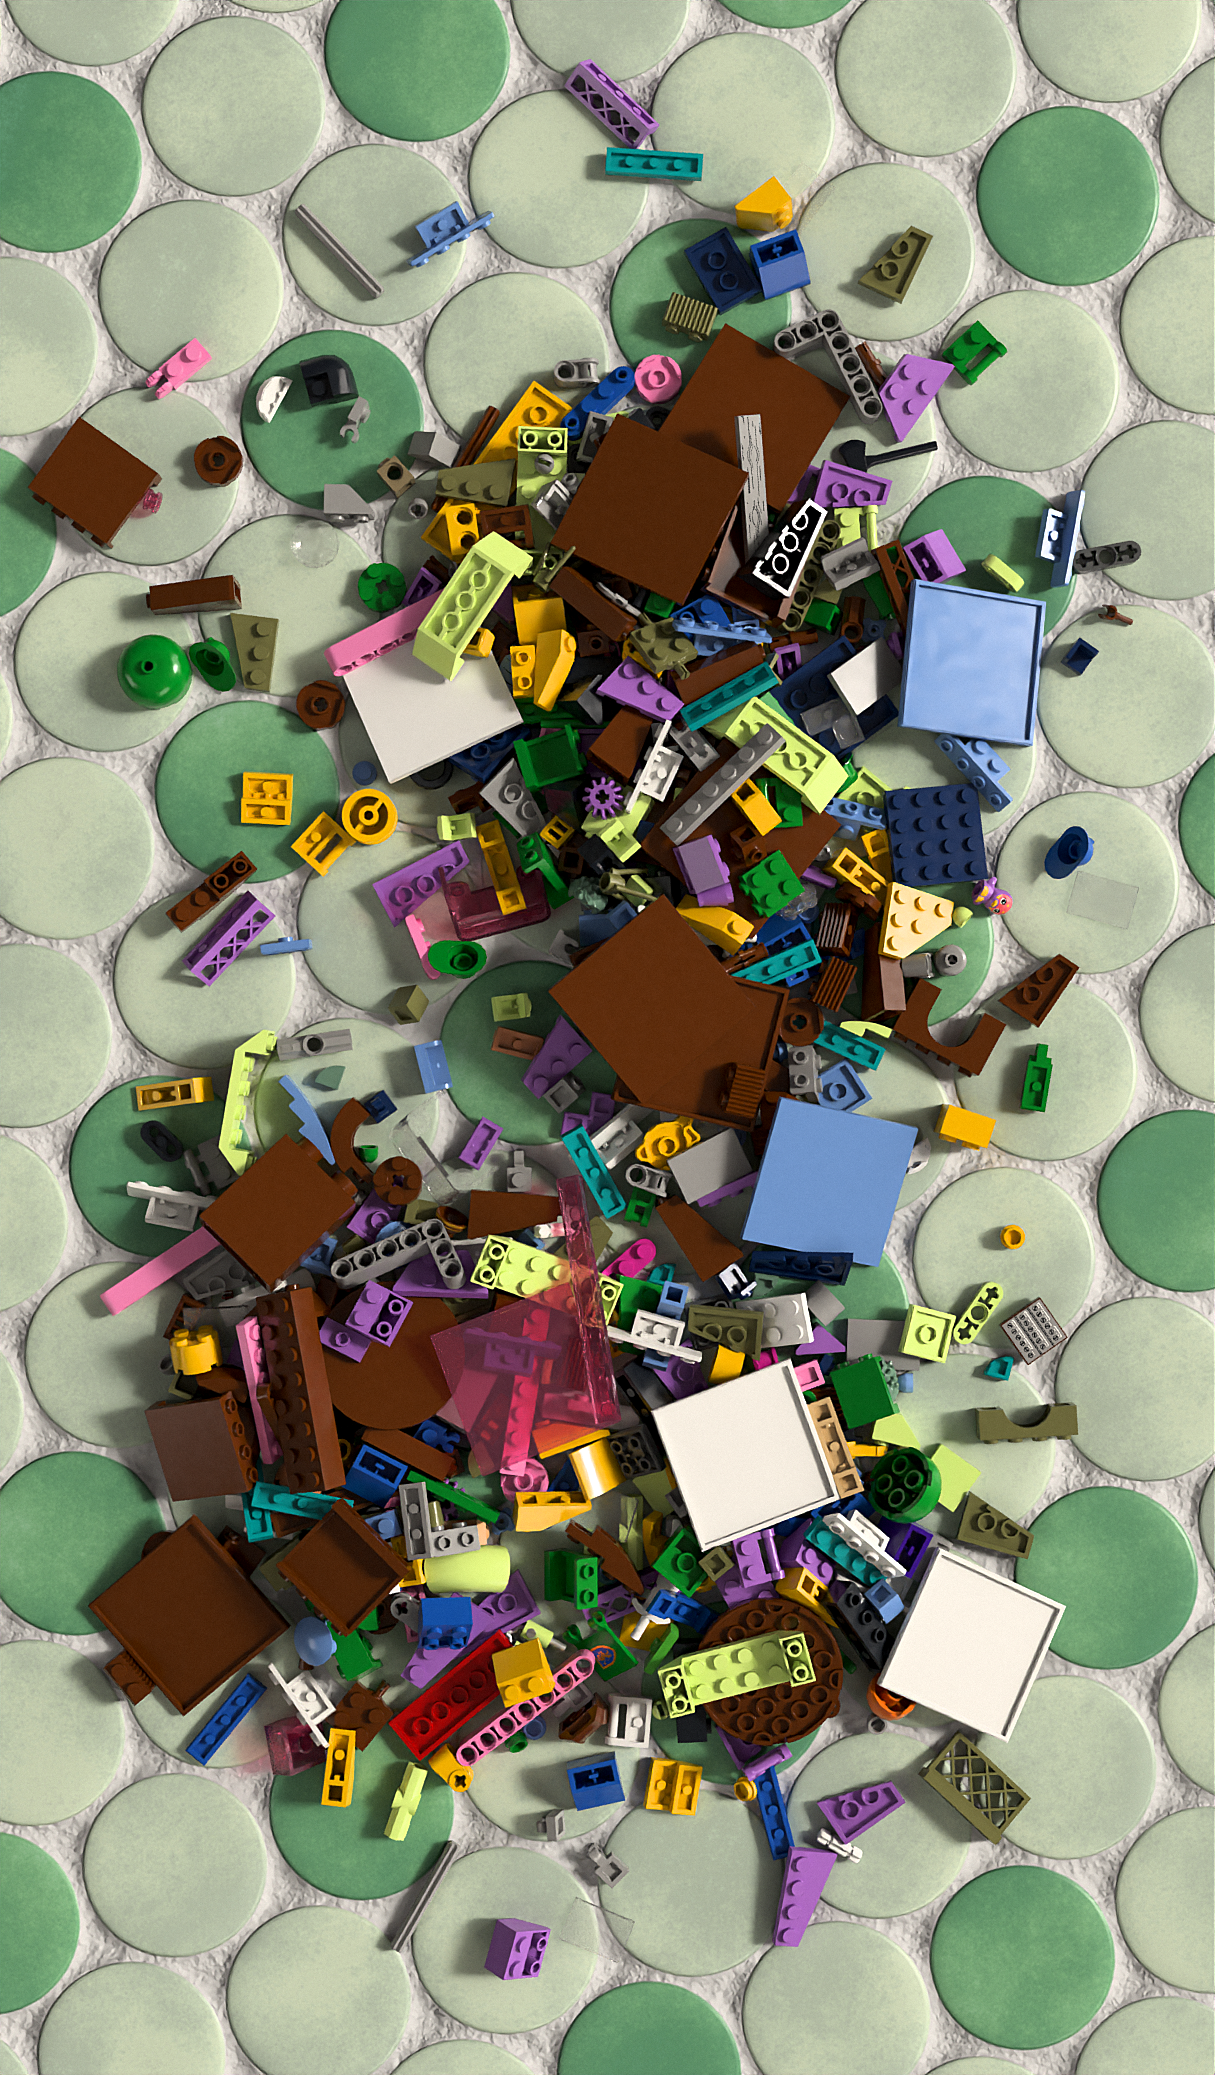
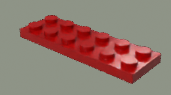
(451, 1699)

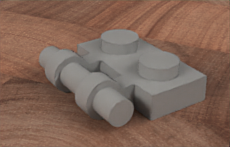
(220, 1169)

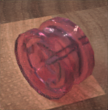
(152, 501)

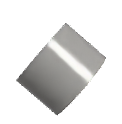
(823, 1303)

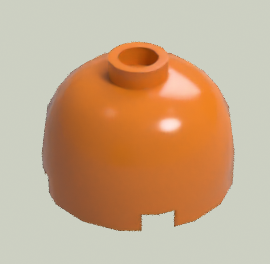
(886, 1703)

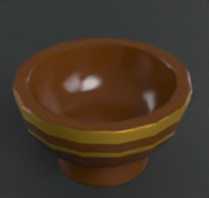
(452, 1219)

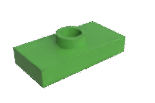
(660, 1648)

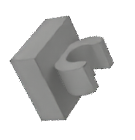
(553, 1824)

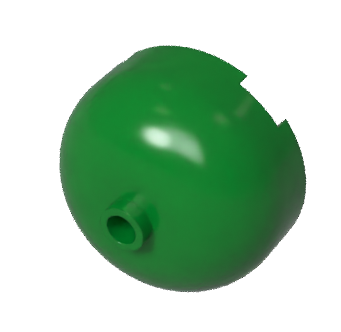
(165, 682)
(905, 1485)

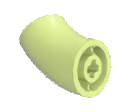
(469, 1571)

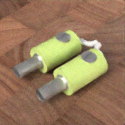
(533, 1630)

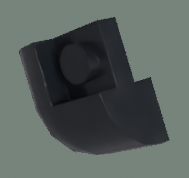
(328, 380)

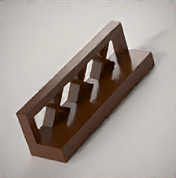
(893, 589)

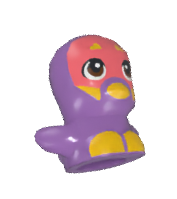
(994, 899)

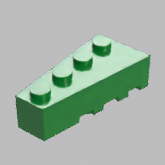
(352, 1653)

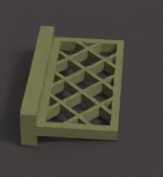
(960, 1802)

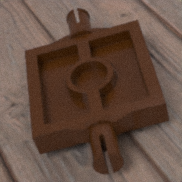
(362, 1712)

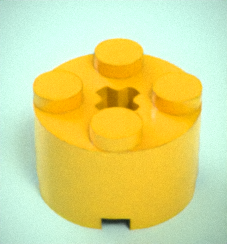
(195, 1350)

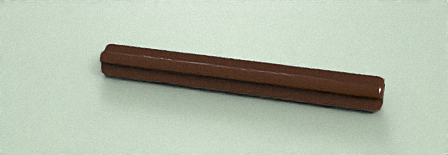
(472, 447)

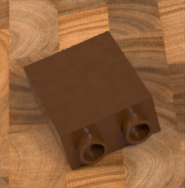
(280, 1211)

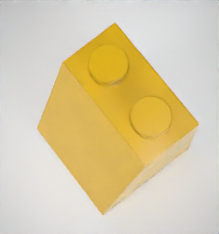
(536, 612)

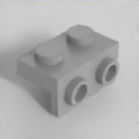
(849, 564)
(804, 1072)
(455, 1540)

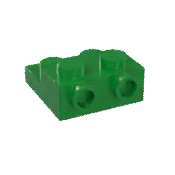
(770, 884)
(680, 1561)

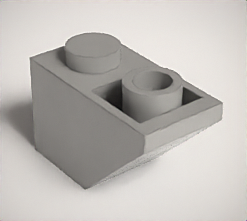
(344, 503)

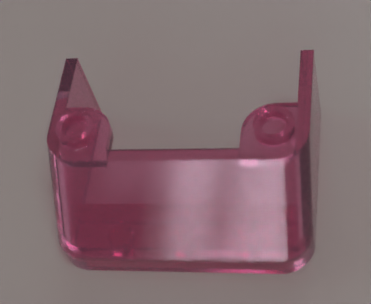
(479, 912)

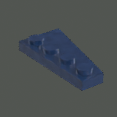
(810, 1266)

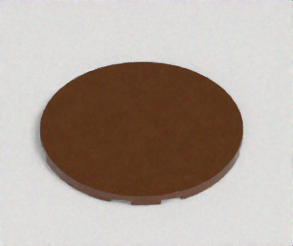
(394, 1383)
(777, 1711)

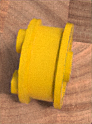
(369, 816)

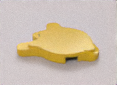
(666, 1140)

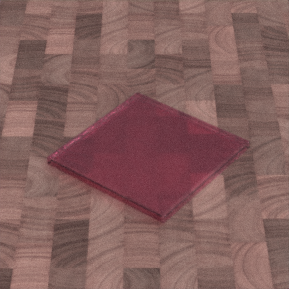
(519, 1378)

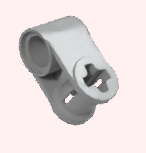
(579, 373)
(918, 966)
(650, 1179)
(406, 1615)

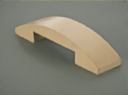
(835, 1447)

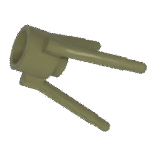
(544, 578)
(612, 884)

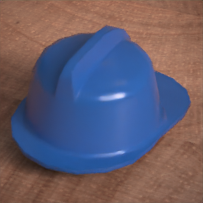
(1069, 852)

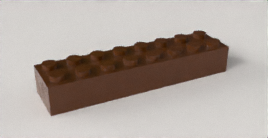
(301, 1391)

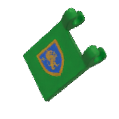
(609, 1652)

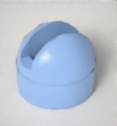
(906, 1382)

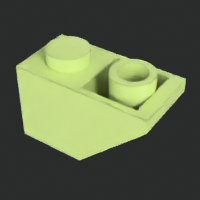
(895, 1431)

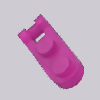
(632, 1259)

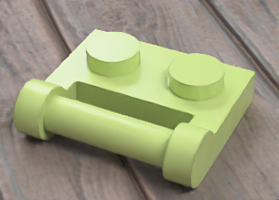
(850, 528)

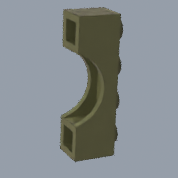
(1057, 1421)

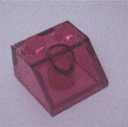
(292, 1747)

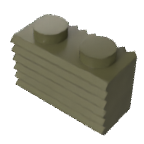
(689, 317)

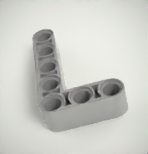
(837, 357)
(402, 1255)

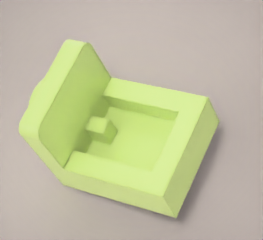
(456, 827)
(619, 840)
(511, 1007)

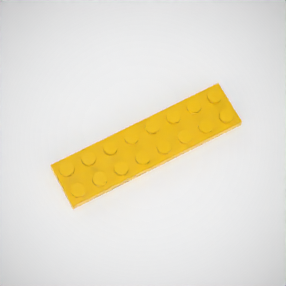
(534, 409)

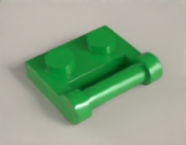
(968, 347)
(786, 801)

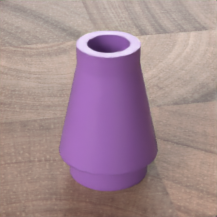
(716, 896)

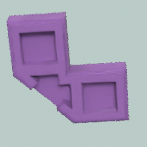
(600, 1113)

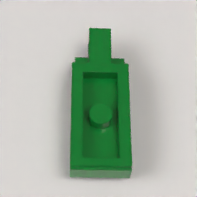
(1037, 1080)

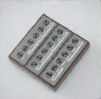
(1033, 1330)

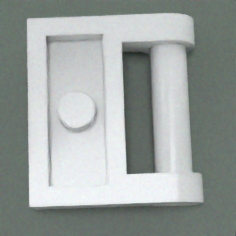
(637, 1720)

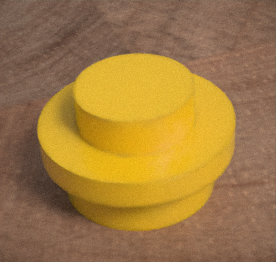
(1012, 1237)
(744, 1789)

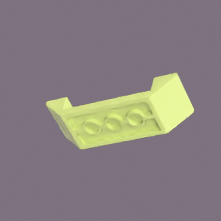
(531, 443)
(467, 602)
(797, 762)
(243, 1063)
(531, 1271)
(735, 1670)

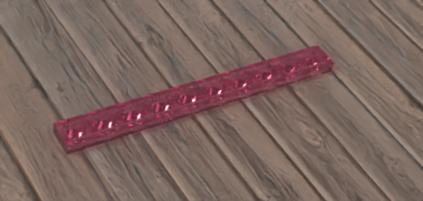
(588, 1299)

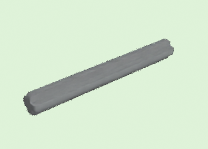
(339, 251)
(425, 1896)

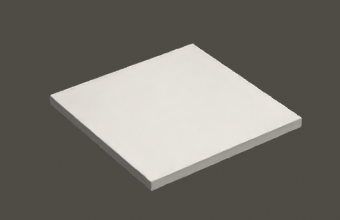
(424, 717)
(745, 1454)
(971, 1645)

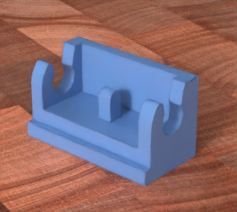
(433, 1066)

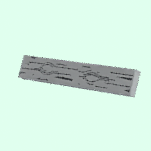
(754, 492)

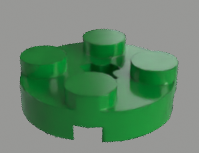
(375, 575)

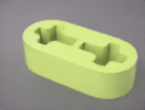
(1002, 573)

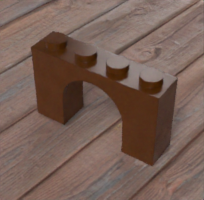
(913, 1026)

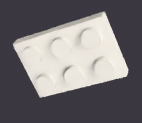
(784, 1319)

